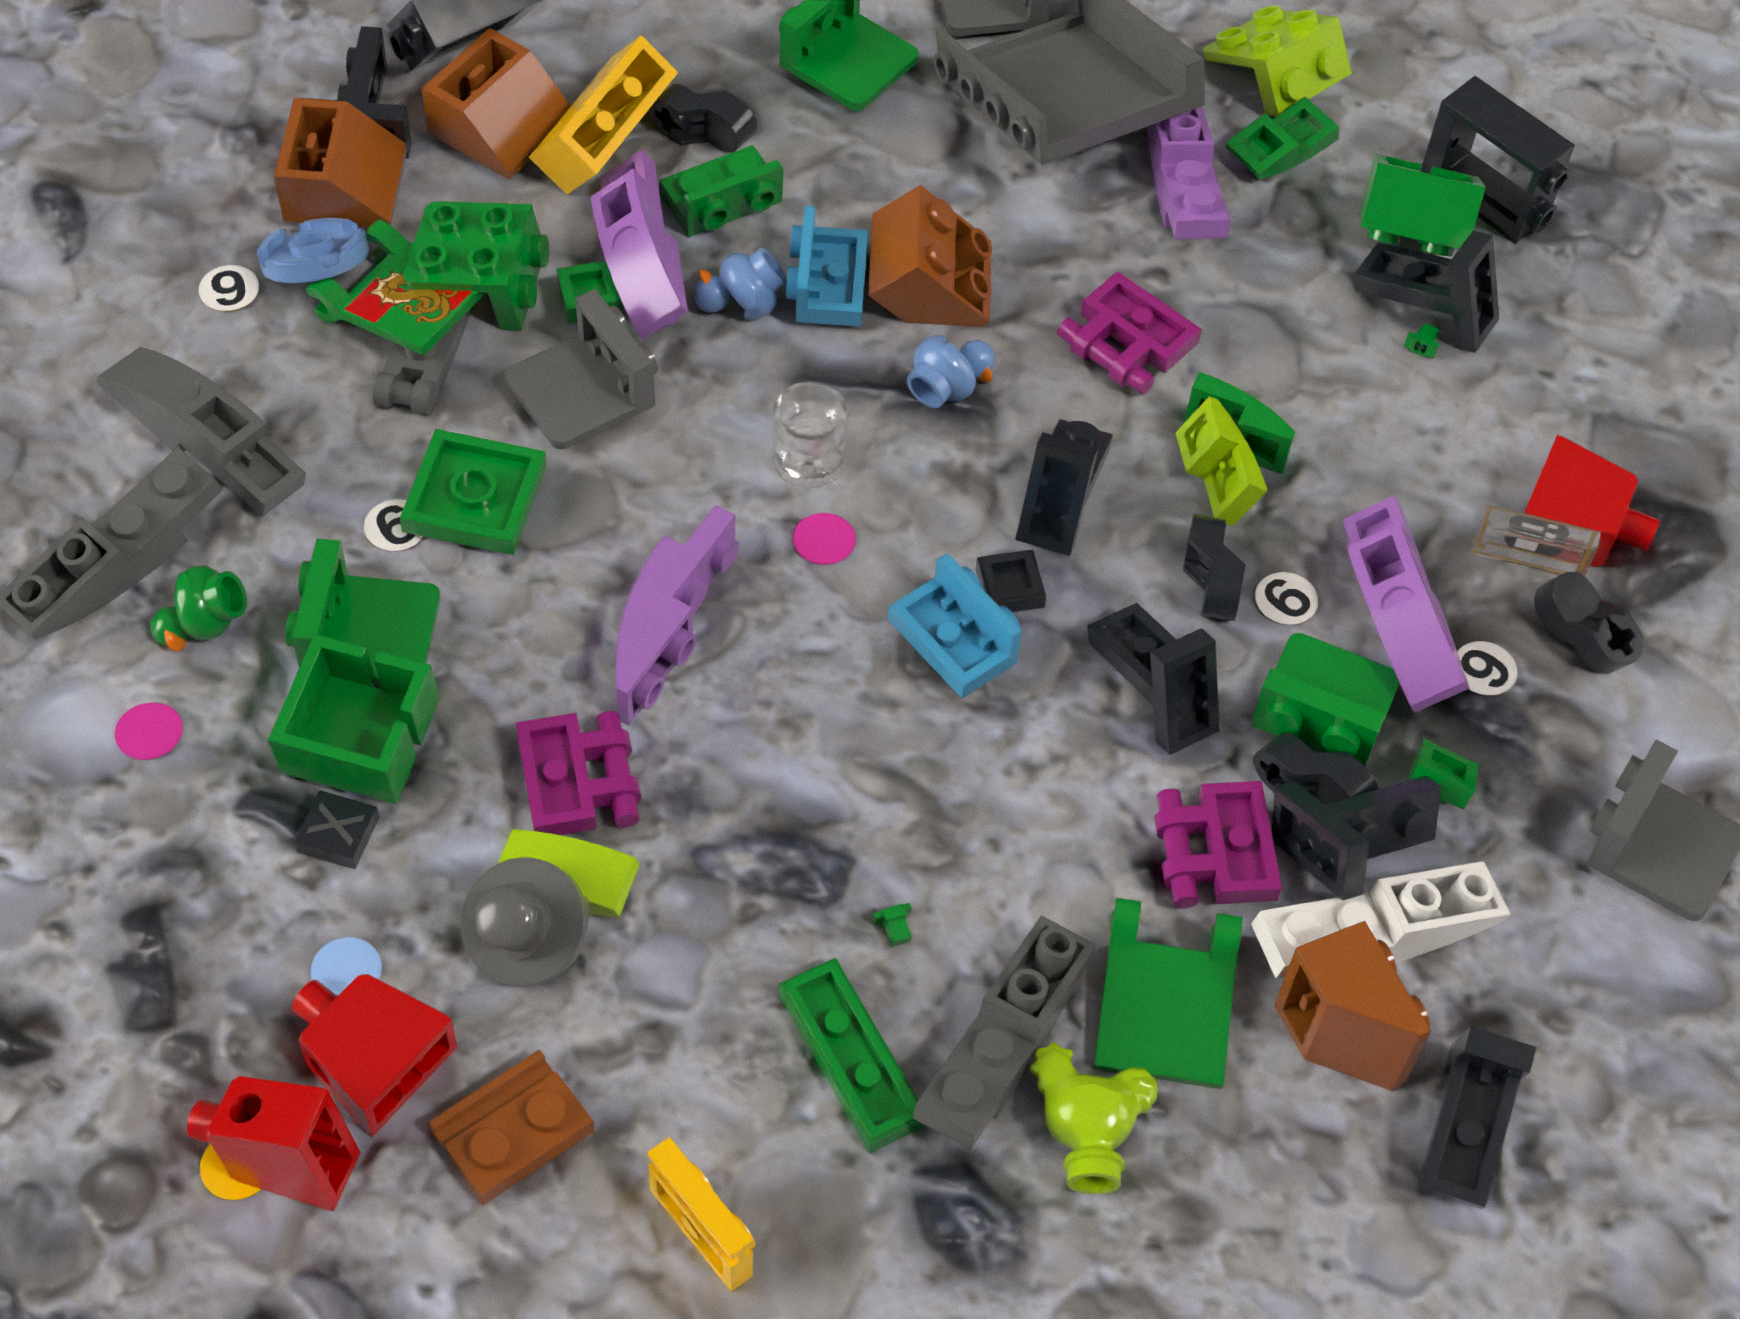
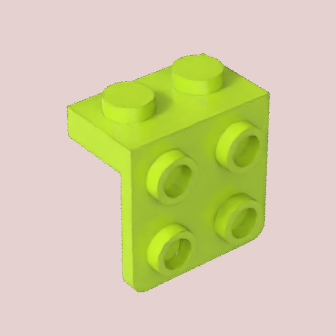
(1289, 53)

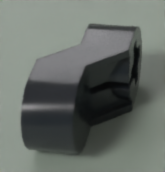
(703, 118)
(1214, 567)
(1578, 615)
(1324, 775)

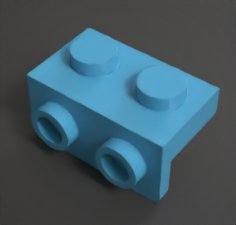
(829, 273)
(958, 627)

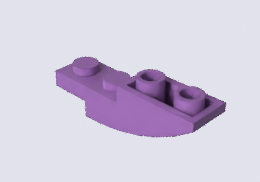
(1186, 177)
(637, 247)
(1404, 604)
(661, 606)

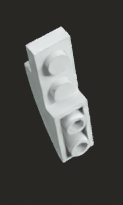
(1405, 911)

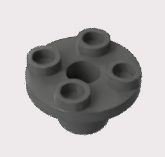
(524, 922)

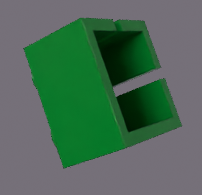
(1419, 205)
(347, 730)

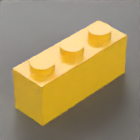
(603, 115)

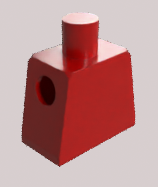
(1591, 494)
(371, 1045)
(279, 1139)

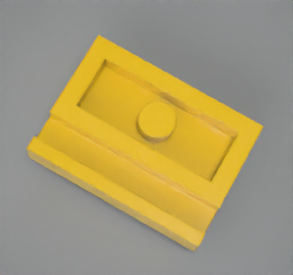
(701, 1214)

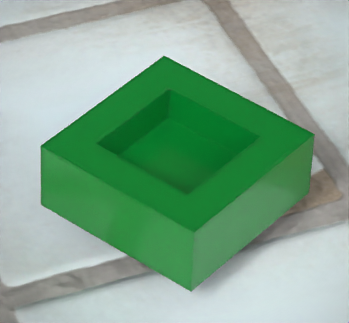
(583, 278)
(1447, 769)

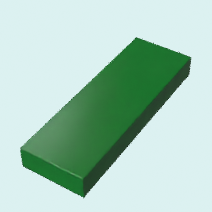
(851, 1054)

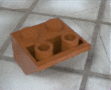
(493, 103)
(337, 165)
(929, 263)
(1353, 1008)

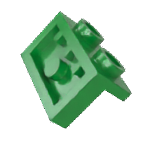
(722, 190)

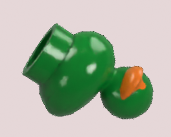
(202, 608)

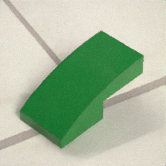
(1286, 141)
(1262, 428)

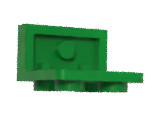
(842, 51)
(481, 250)
(361, 610)
(1326, 697)

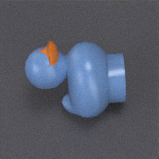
(746, 277)
(949, 373)

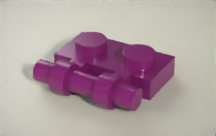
(1136, 320)
(557, 773)
(1237, 839)

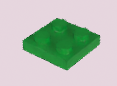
(473, 491)

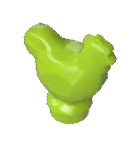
(1091, 1116)

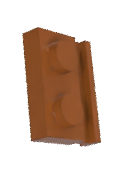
(511, 1127)

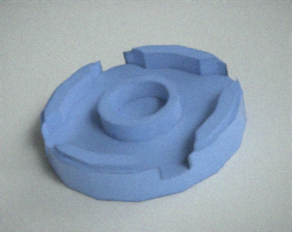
(315, 253)

